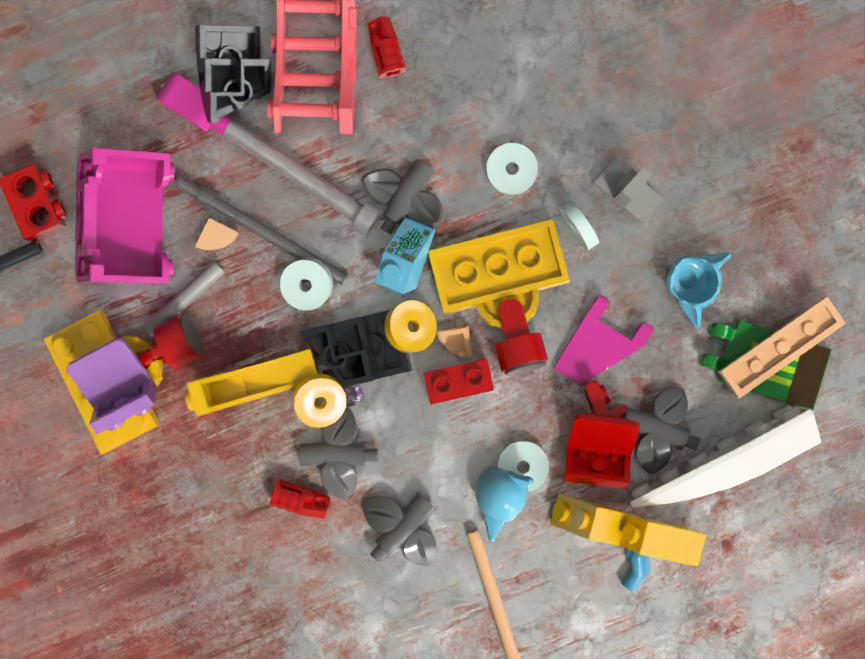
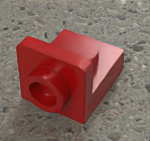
(598, 398)

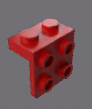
(600, 451)

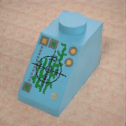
(405, 257)

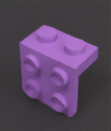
(113, 384)

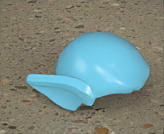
(696, 282)
(501, 497)

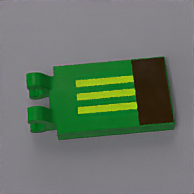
(793, 384)

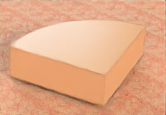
(215, 236)
(457, 341)

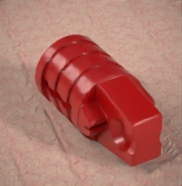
(385, 48)
(299, 499)

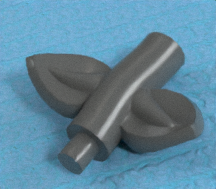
(404, 196)
(662, 430)
(338, 455)
(401, 528)

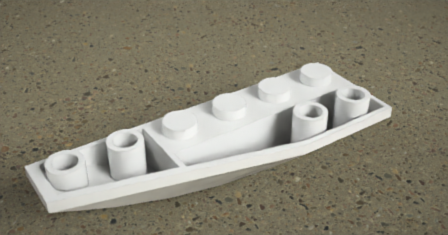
(735, 460)

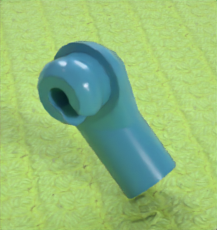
(640, 570)

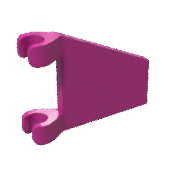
(598, 346)

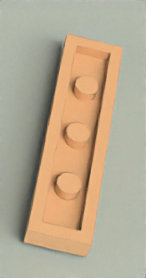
(781, 347)

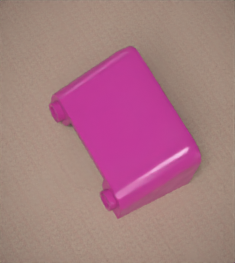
(121, 217)

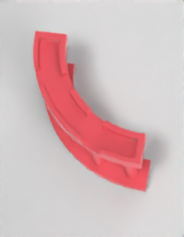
(342, 80)

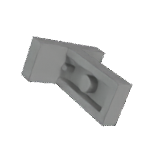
(629, 189)

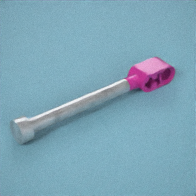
(187, 102)

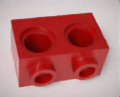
(27, 206)
(458, 381)

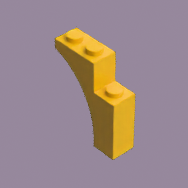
(250, 382)
(628, 530)

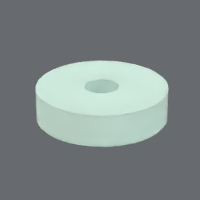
(511, 154)
(578, 225)
(292, 287)
(529, 452)

